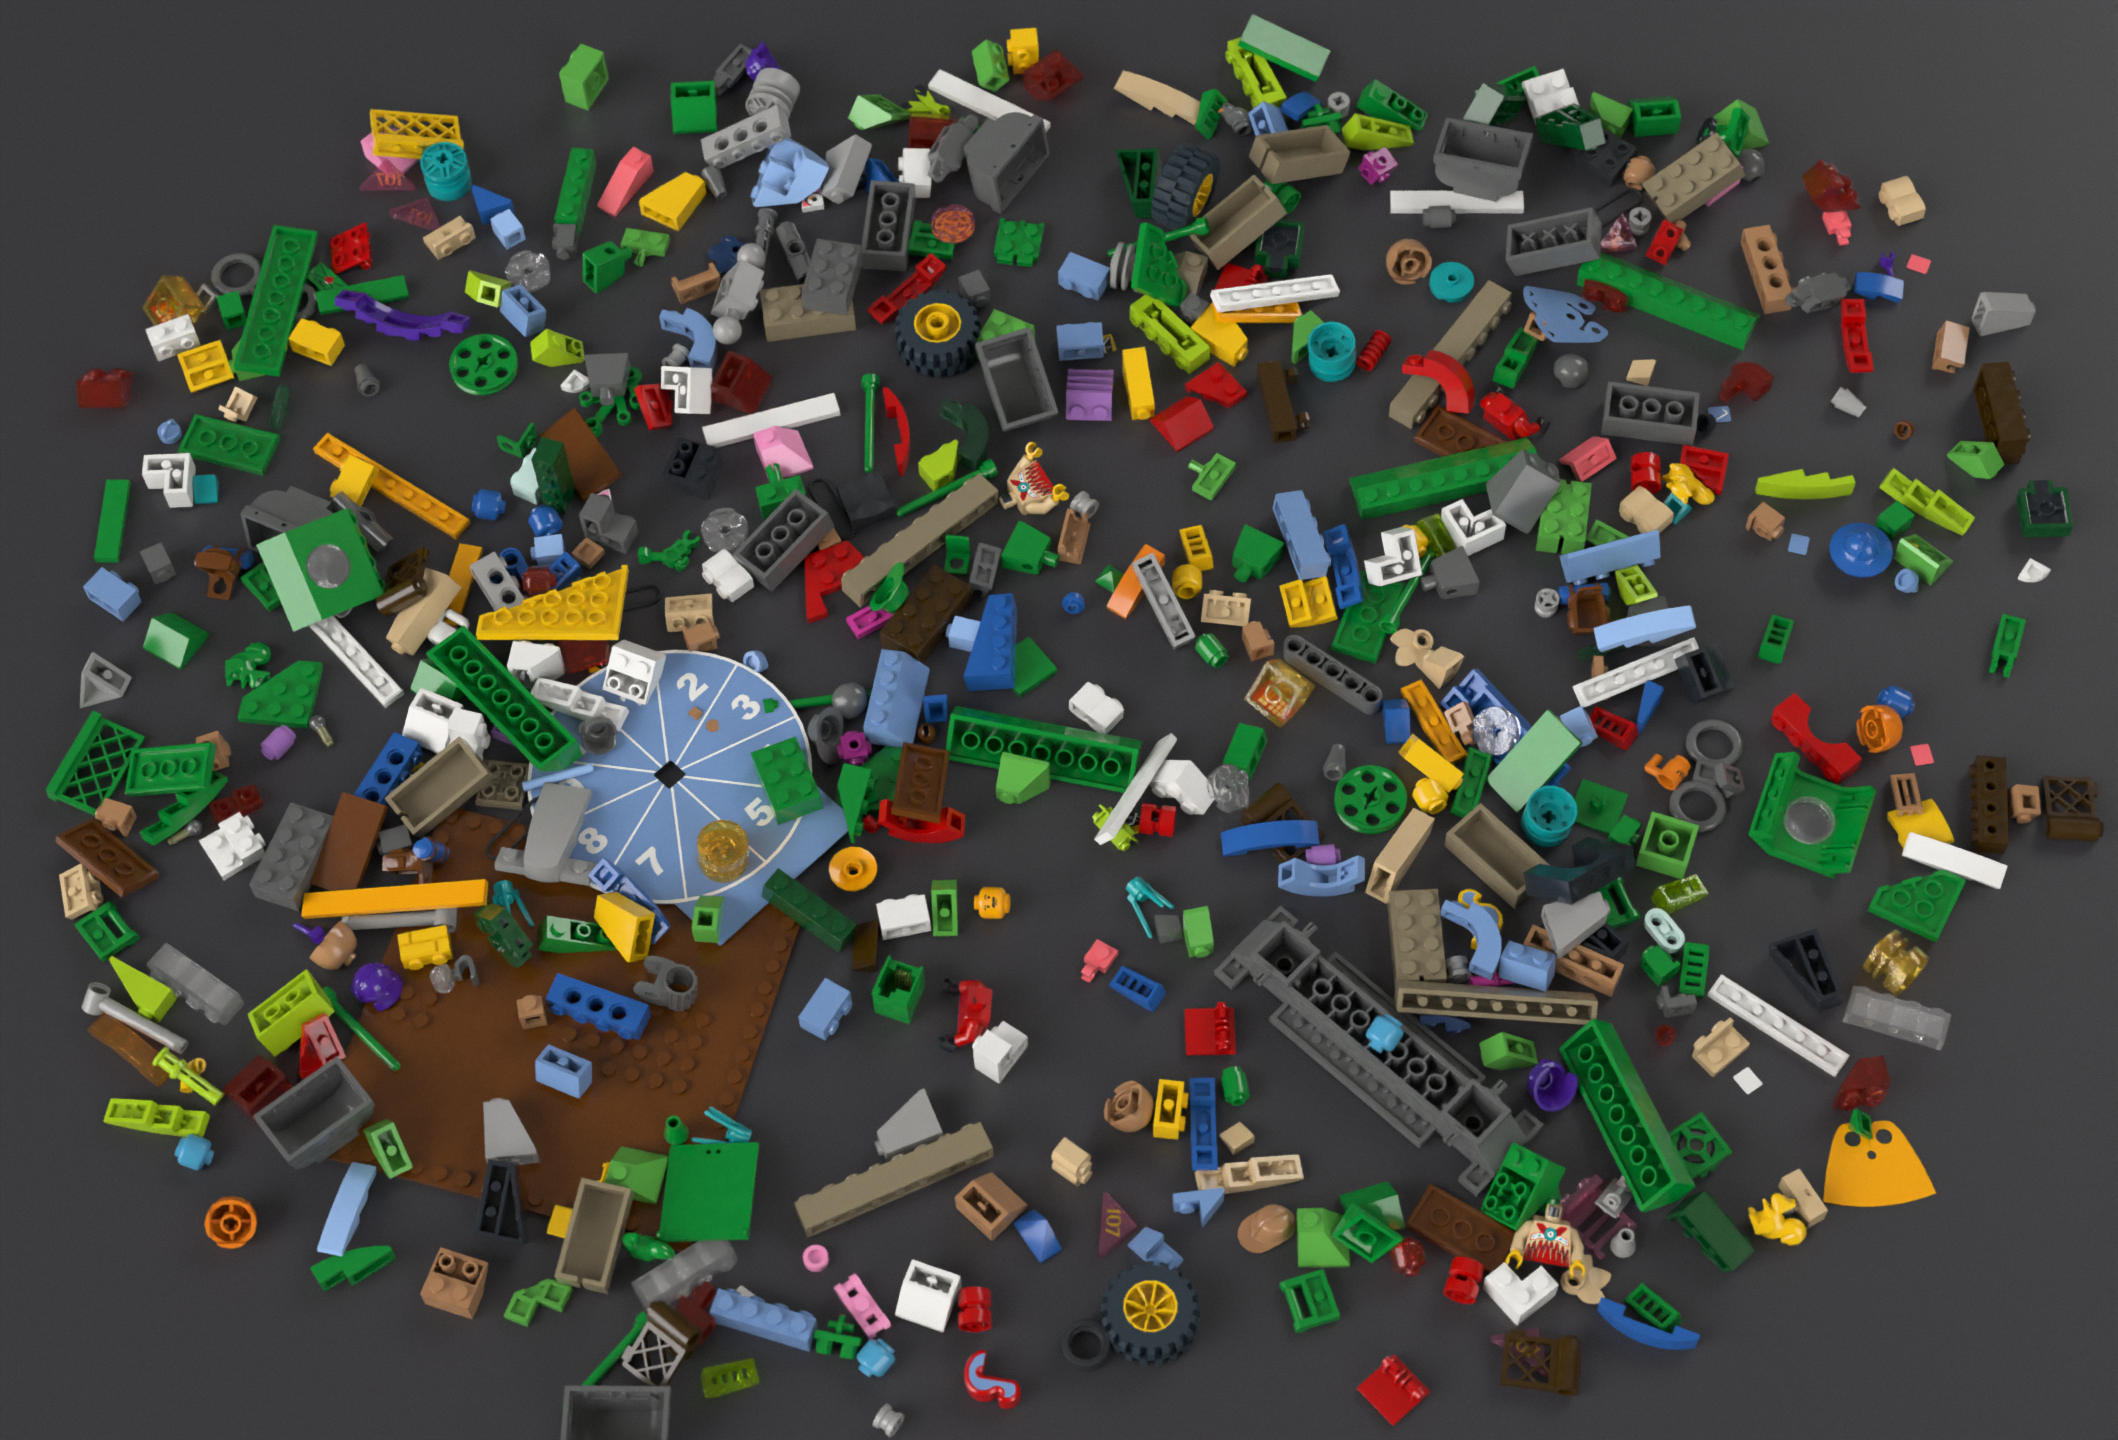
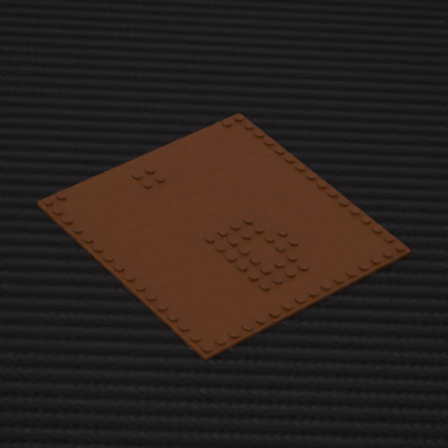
(473, 1049)

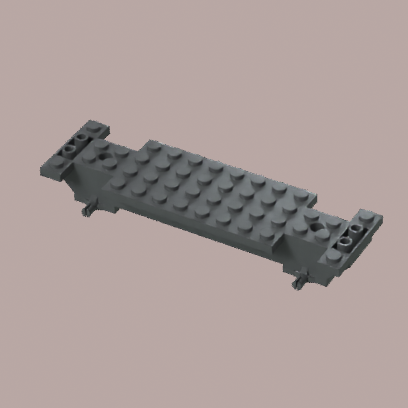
(1416, 1086)

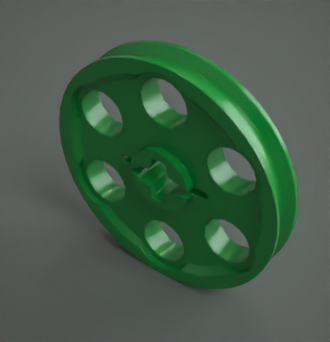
(488, 372)
(1363, 792)

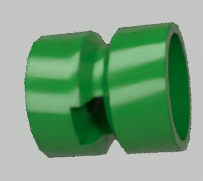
(1285, 193)

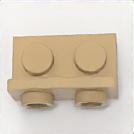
(449, 237)
(1226, 609)
(688, 611)
(80, 891)
(1719, 1047)

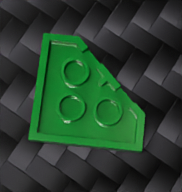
(1156, 268)
(285, 698)
(885, 771)
(1919, 902)

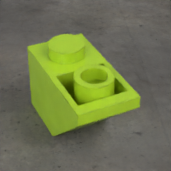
(485, 288)
(556, 349)
(940, 466)

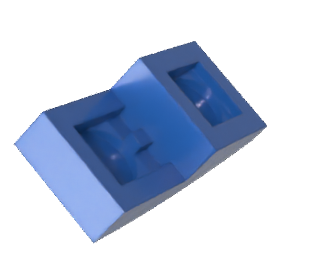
(1299, 105)
(1874, 285)

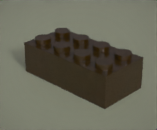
(2001, 411)
(926, 613)

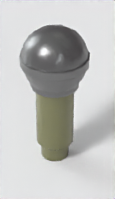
(317, 724)
(192, 828)

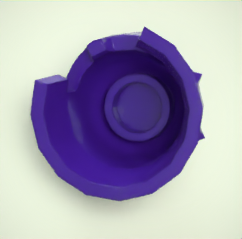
(758, 60)
(378, 984)
(1551, 1085)

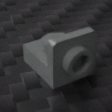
(1729, 780)
(1676, 1006)

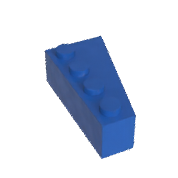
(994, 648)

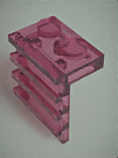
(1582, 1205)

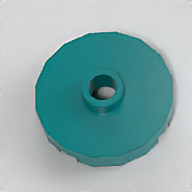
(1449, 290)

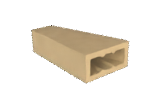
(418, 619)
(1399, 854)

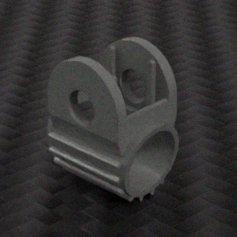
(668, 975)

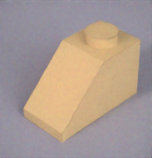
(1441, 665)

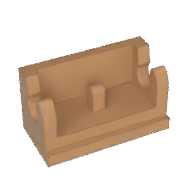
(697, 285)
(1950, 347)
(1073, 537)

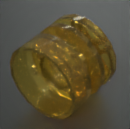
(719, 839)
(1900, 966)

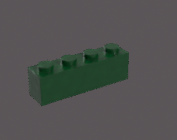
(553, 474)
(808, 910)

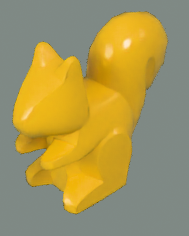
(1684, 485)
(1772, 1223)

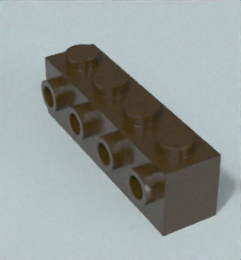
(1989, 804)

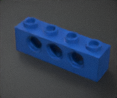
(397, 749)
(590, 996)

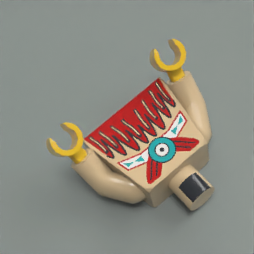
(1030, 486)
(1549, 1242)

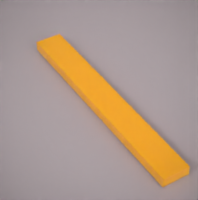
(398, 489)
(395, 899)

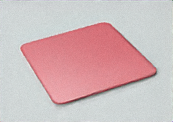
(1918, 264)
(1921, 754)

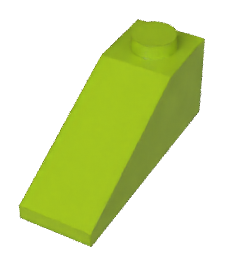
(1372, 133)
(1634, 585)
(149, 995)

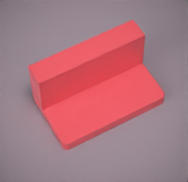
(1589, 457)

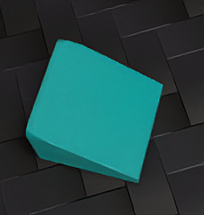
(205, 489)
(1677, 507)

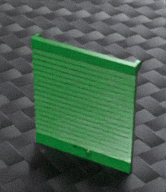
(709, 1193)

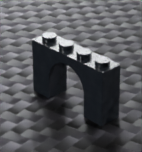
(1595, 863)

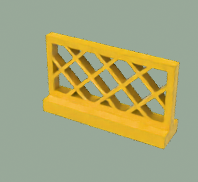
(412, 146)

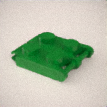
(1018, 242)

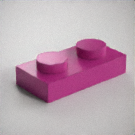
(867, 621)

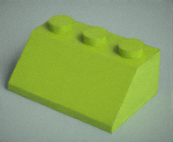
(281, 1016)

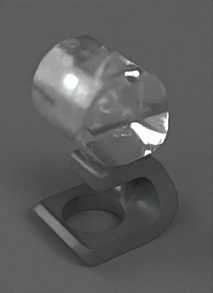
(444, 977)

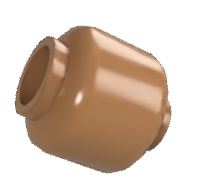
(1638, 171)

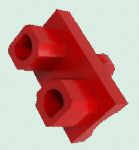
(1664, 242)

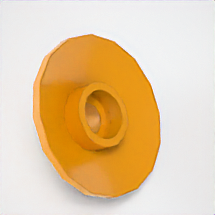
(853, 859)

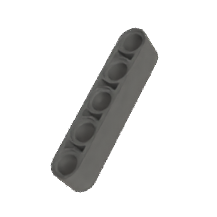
(1336, 684)

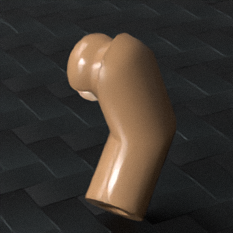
(1683, 243)

